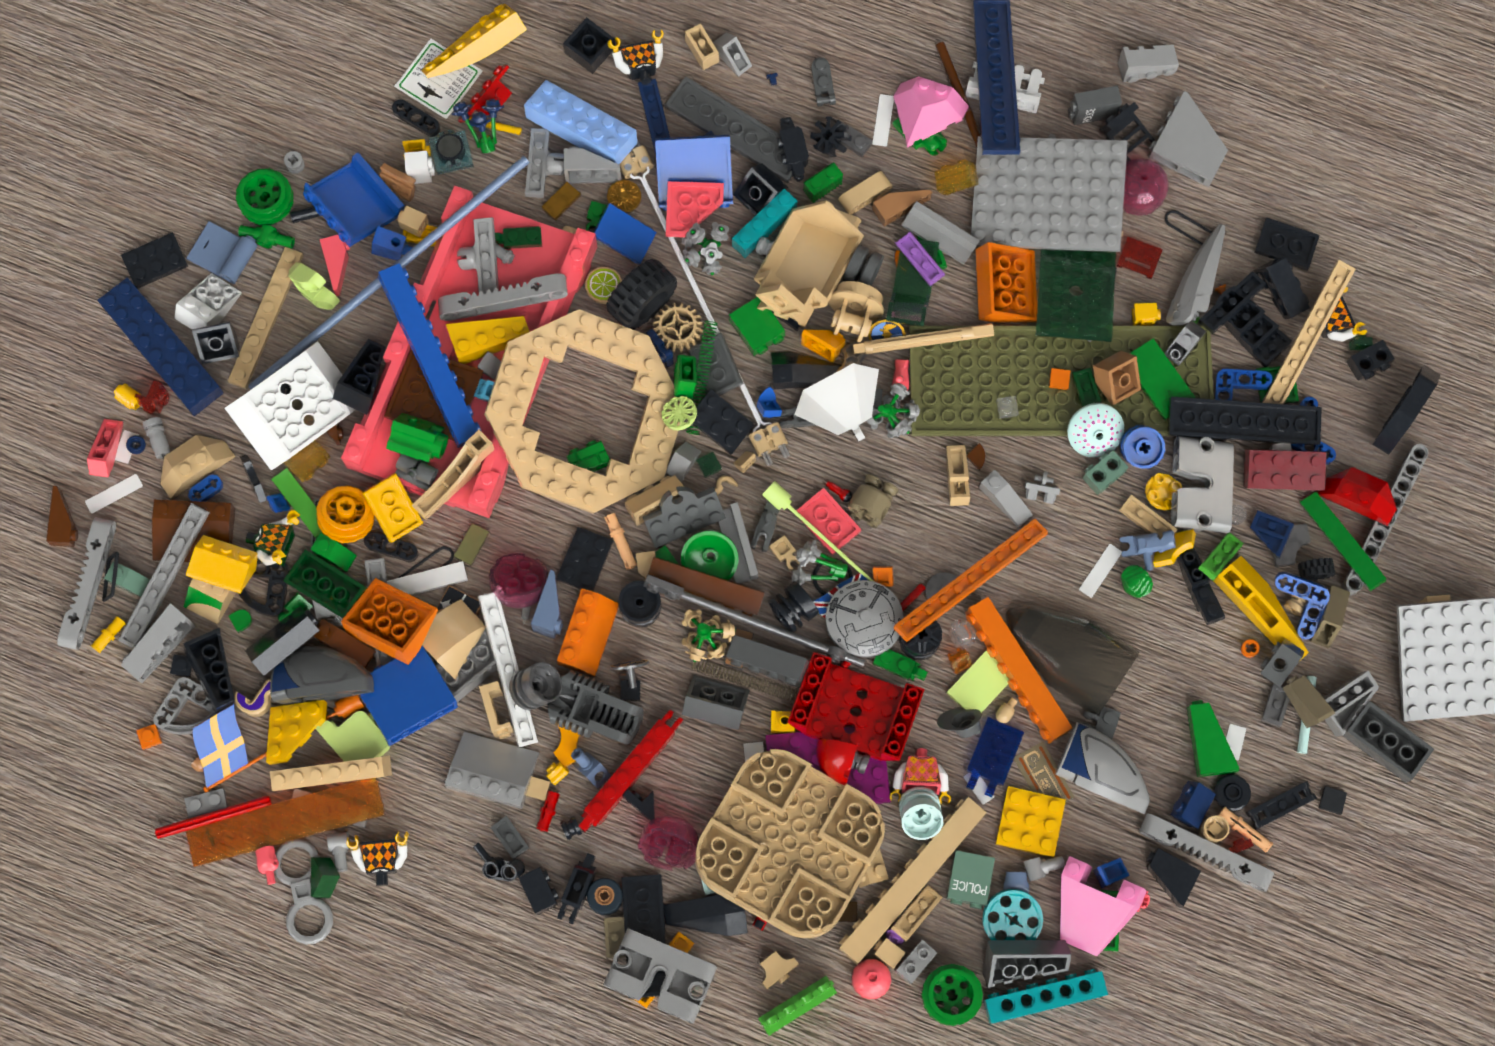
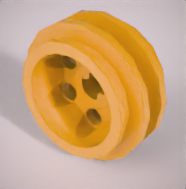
(344, 498)

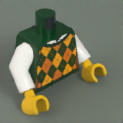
(274, 539)

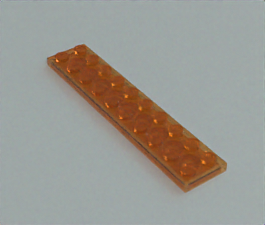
(286, 821)

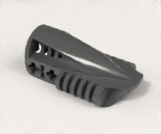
(588, 707)

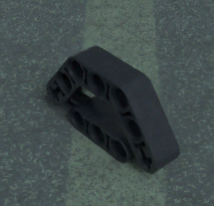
(1407, 409)

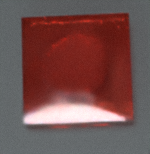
(1241, 845)

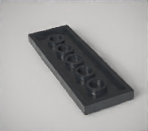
(645, 914)

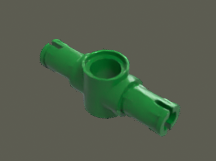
(267, 236)

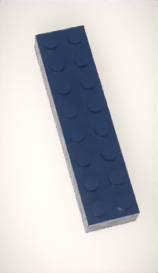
(160, 346)

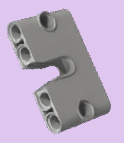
(1215, 470)
(645, 960)

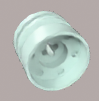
(920, 813)

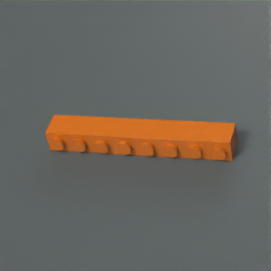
(1021, 674)

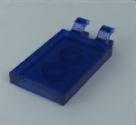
(994, 755)

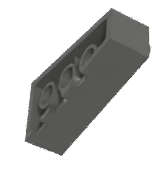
(767, 660)
(1024, 959)

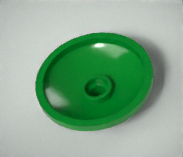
(725, 557)

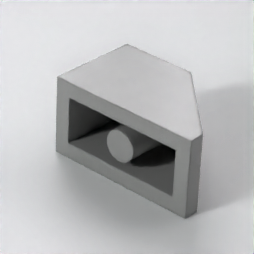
(732, 53)

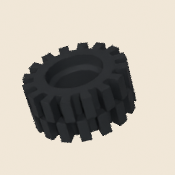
(1317, 569)

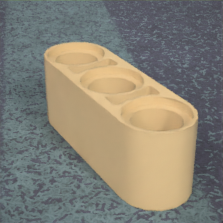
(865, 192)

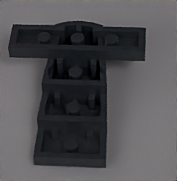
(1247, 321)

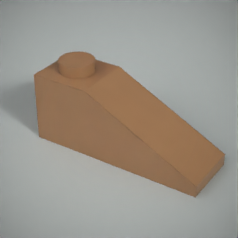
(895, 205)

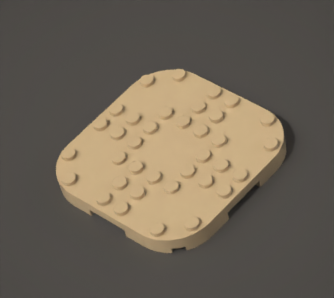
(789, 843)

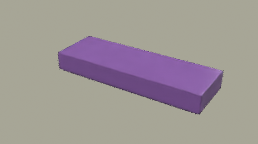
(920, 259)

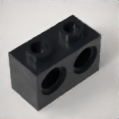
(1368, 357)

